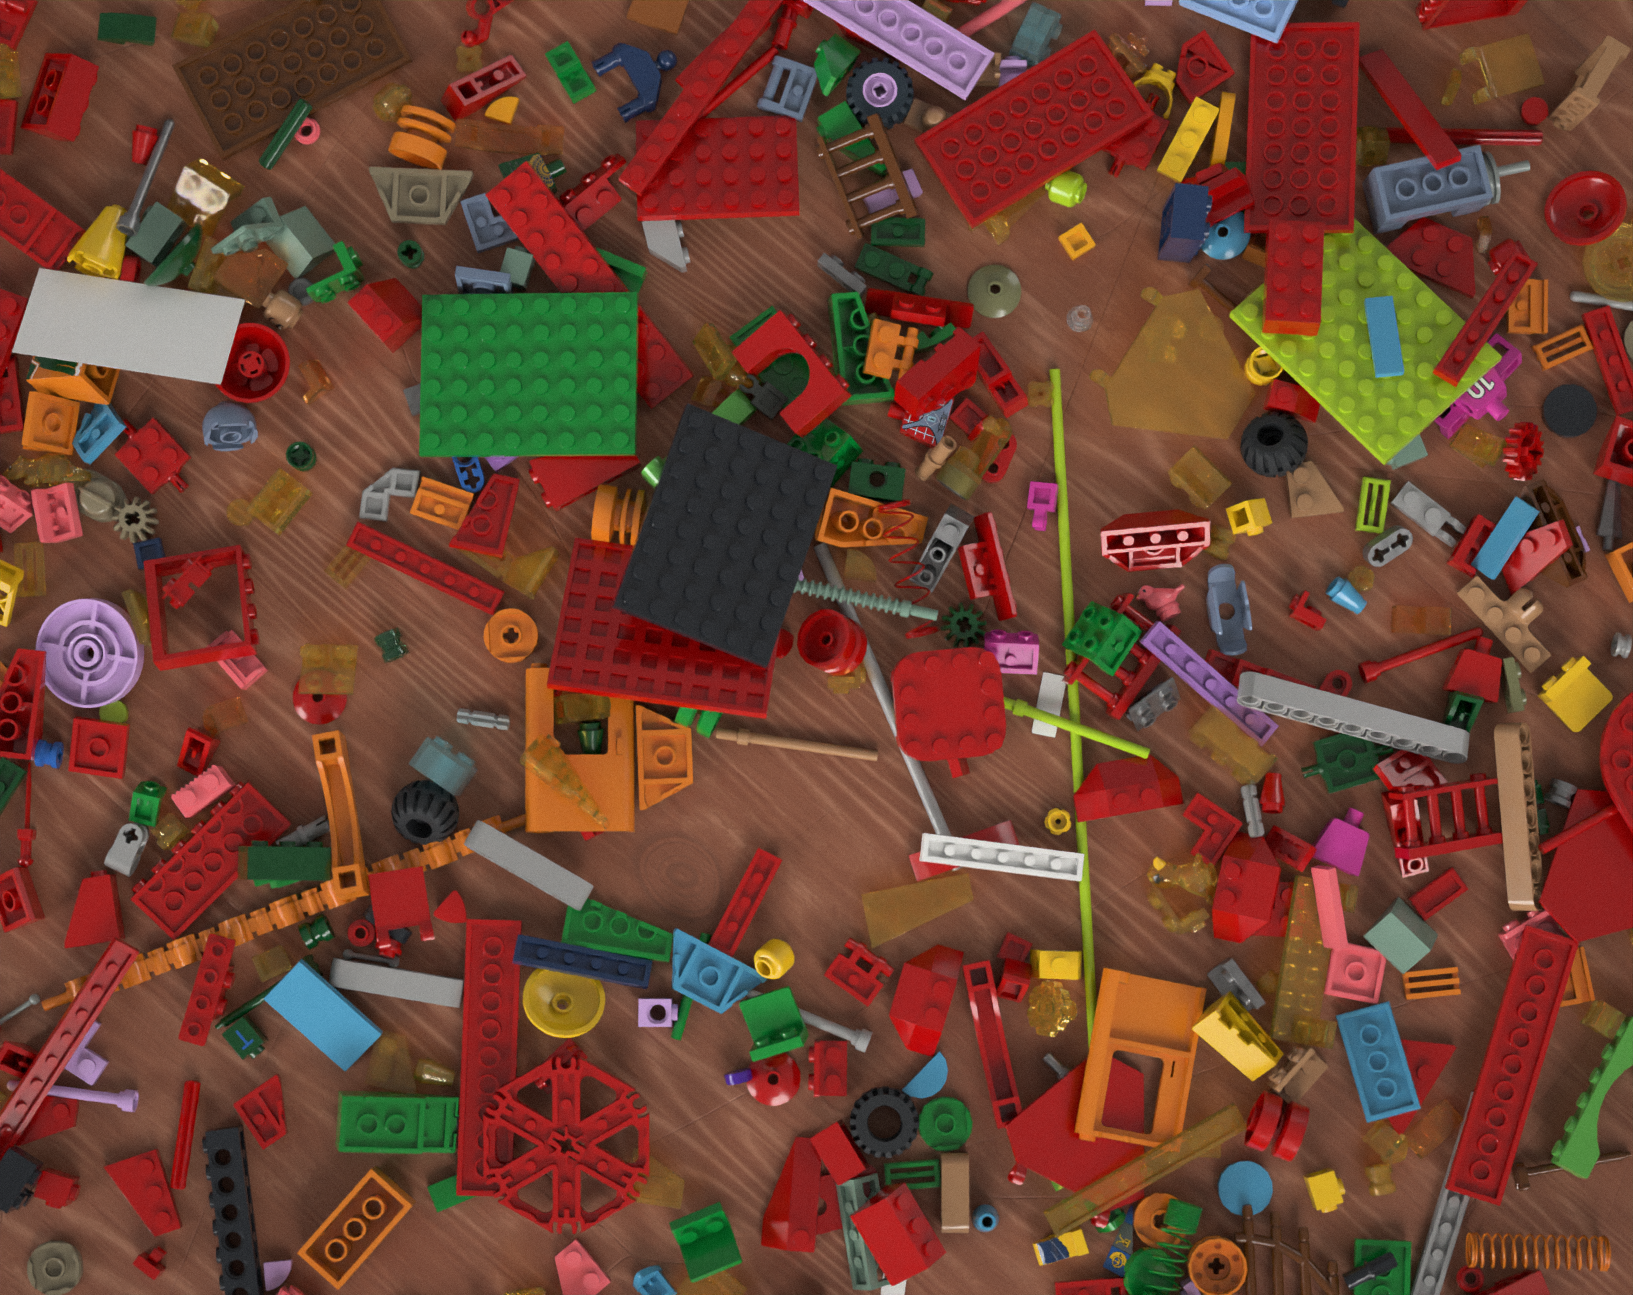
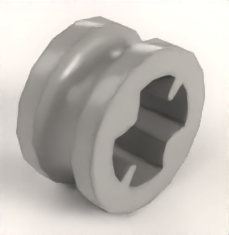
(1621, 645)

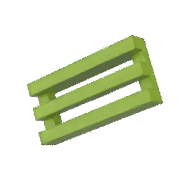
(1362, 504)

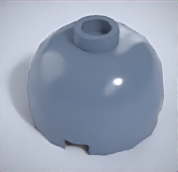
(229, 426)

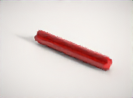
(185, 1134)

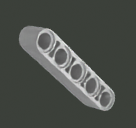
(528, 865)
(396, 982)

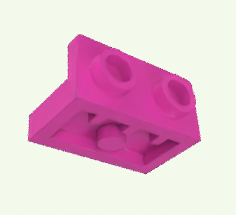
(1014, 651)

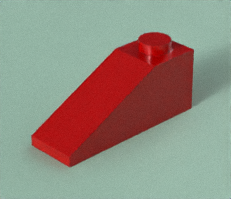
(481, 87)

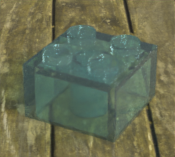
(443, 766)

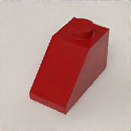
(1291, 400)

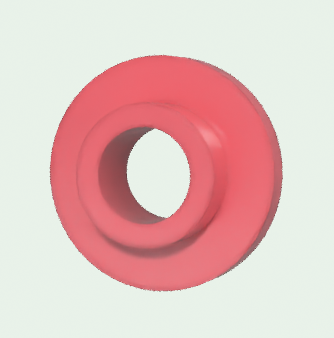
(313, 137)

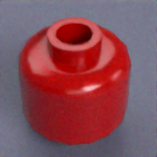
(1501, 252)

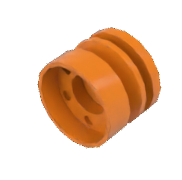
(424, 131)
(617, 514)
(1228, 1277)

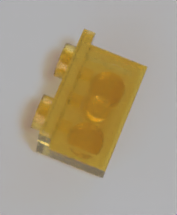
(1199, 478)
(279, 501)

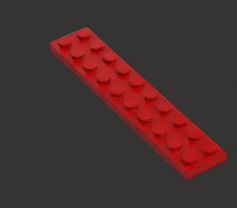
(579, 268)
(487, 1045)
(1512, 1065)

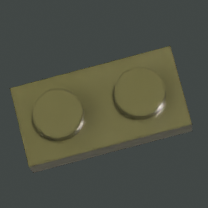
(1514, 696)

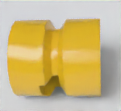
(1261, 368)

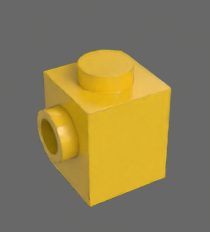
(1249, 517)
(1324, 1189)

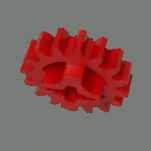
(1523, 451)

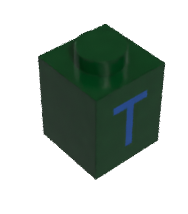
(245, 1038)

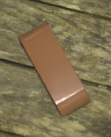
(954, 1192)

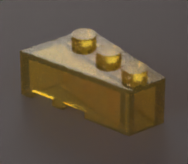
(1231, 746)

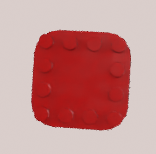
(948, 704)

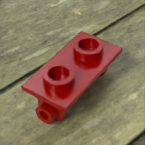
(179, 590)
(566, 1051)

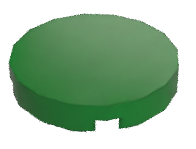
(945, 1123)
(1138, 1274)

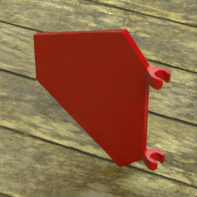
(1592, 873)
(1046, 1140)

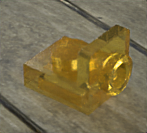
(169, 831)

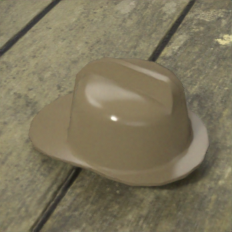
(98, 497)

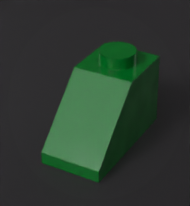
(834, 62)

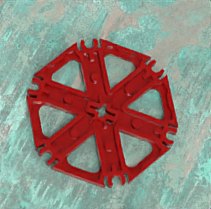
(545, 1158)

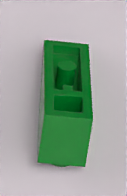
(841, 122)

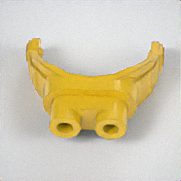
(1161, 79)

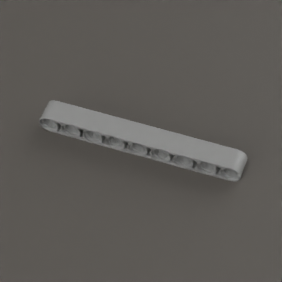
(1353, 717)

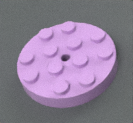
(69, 668)

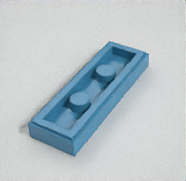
(1384, 336)
(1505, 538)

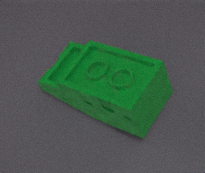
(396, 1122)

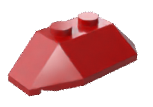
(1154, 539)
(1126, 788)
(1245, 888)
(925, 997)

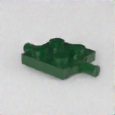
(1345, 761)

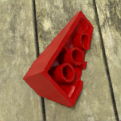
(794, 1205)

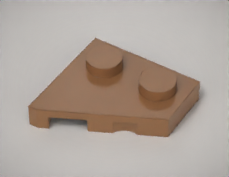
(1310, 493)

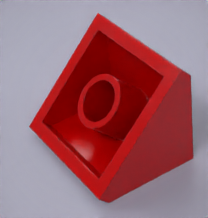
(18, 900)

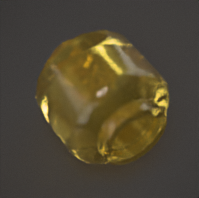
(390, 100)

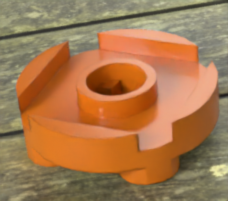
(500, 625)
(1144, 1220)

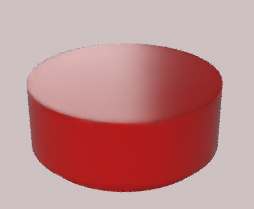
(1534, 111)

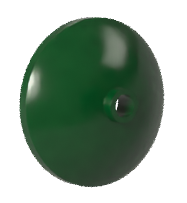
(179, 259)

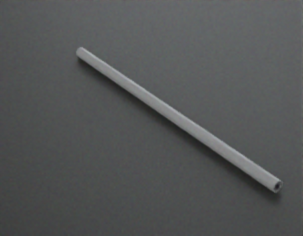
(885, 698)

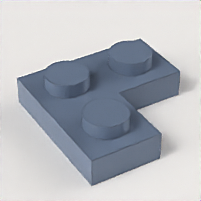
(484, 228)

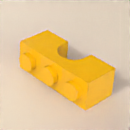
(1188, 139)

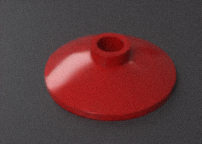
(319, 712)
(784, 1089)

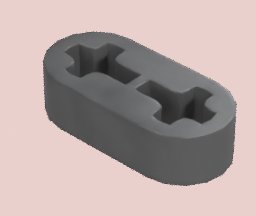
(1387, 545)

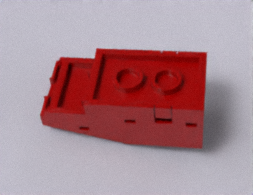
(35, 225)

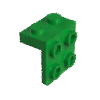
(347, 279)

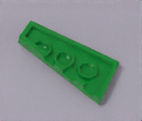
(615, 932)

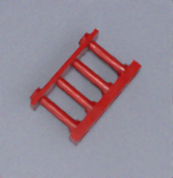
(1131, 680)
(1460, 838)

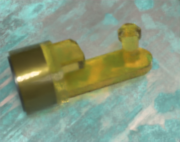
(966, 468)

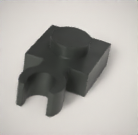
(766, 398)

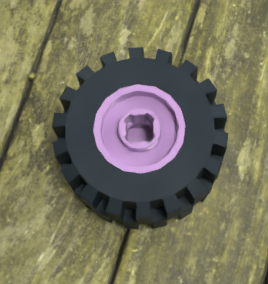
(880, 89)

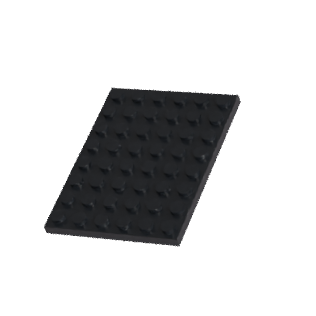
(725, 536)

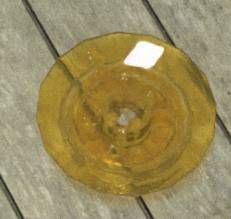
(1603, 270)

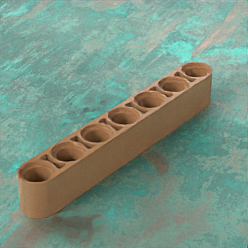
(1518, 816)

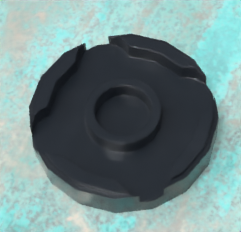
(1569, 411)

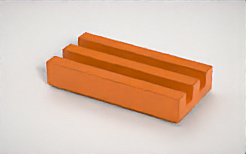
(1542, 356)
(1454, 980)

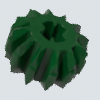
(954, 628)

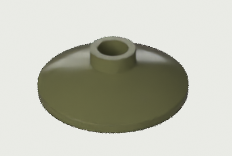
(992, 304)

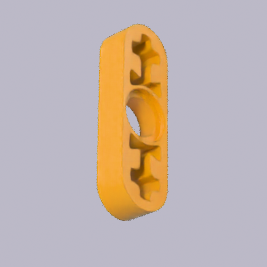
(1222, 128)

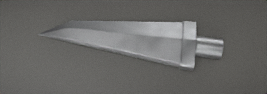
(1610, 517)

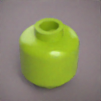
(1067, 189)

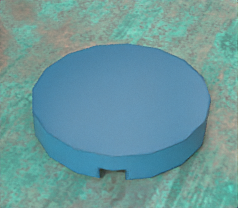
(1244, 1184)

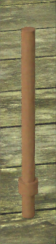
(744, 737)

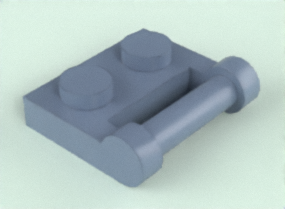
(796, 92)

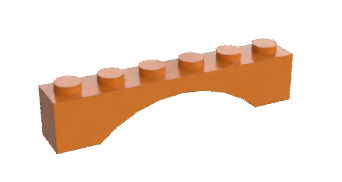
(338, 789)

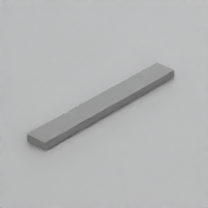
(1441, 1234)

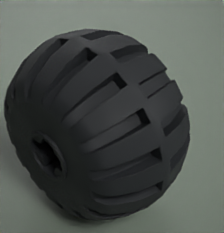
(1274, 444)
(425, 812)

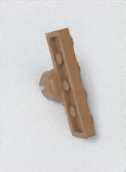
(1508, 620)

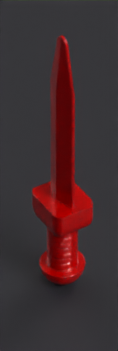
(26, 835)

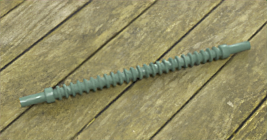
(904, 608)

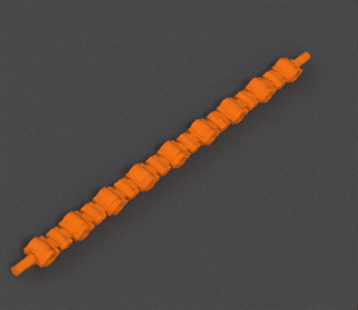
(283, 913)

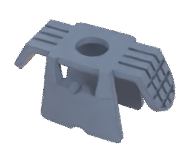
(1223, 590)

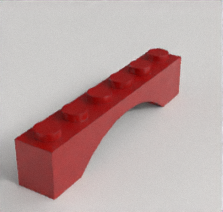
(991, 1041)

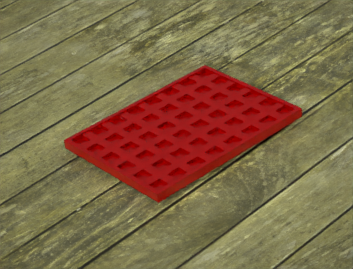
(635, 660)

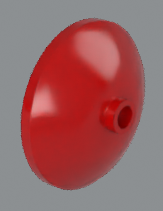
(1585, 195)

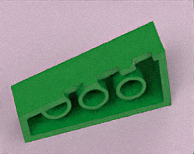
(849, 342)

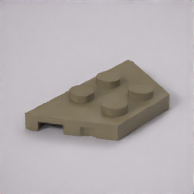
(420, 194)

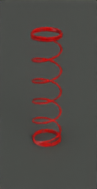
(916, 632)

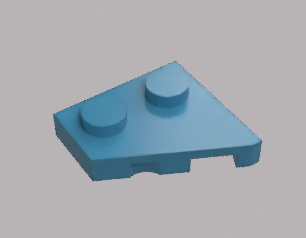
(97, 431)

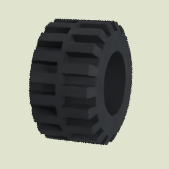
(884, 1146)

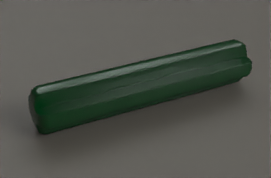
(285, 134)

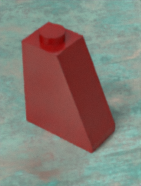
(96, 912)

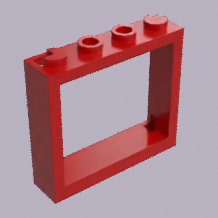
(1453, 12)
(171, 565)

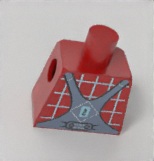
(927, 428)

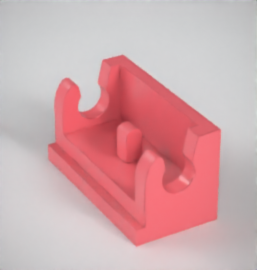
(242, 670)

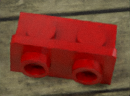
(829, 1068)

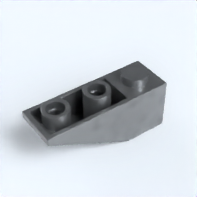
(942, 547)

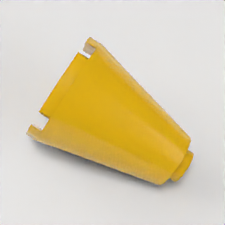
(102, 246)

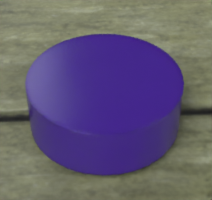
(738, 1076)

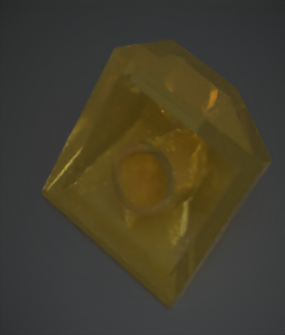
(530, 571)

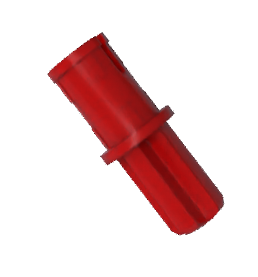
(785, 27)

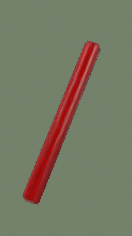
(1476, 136)

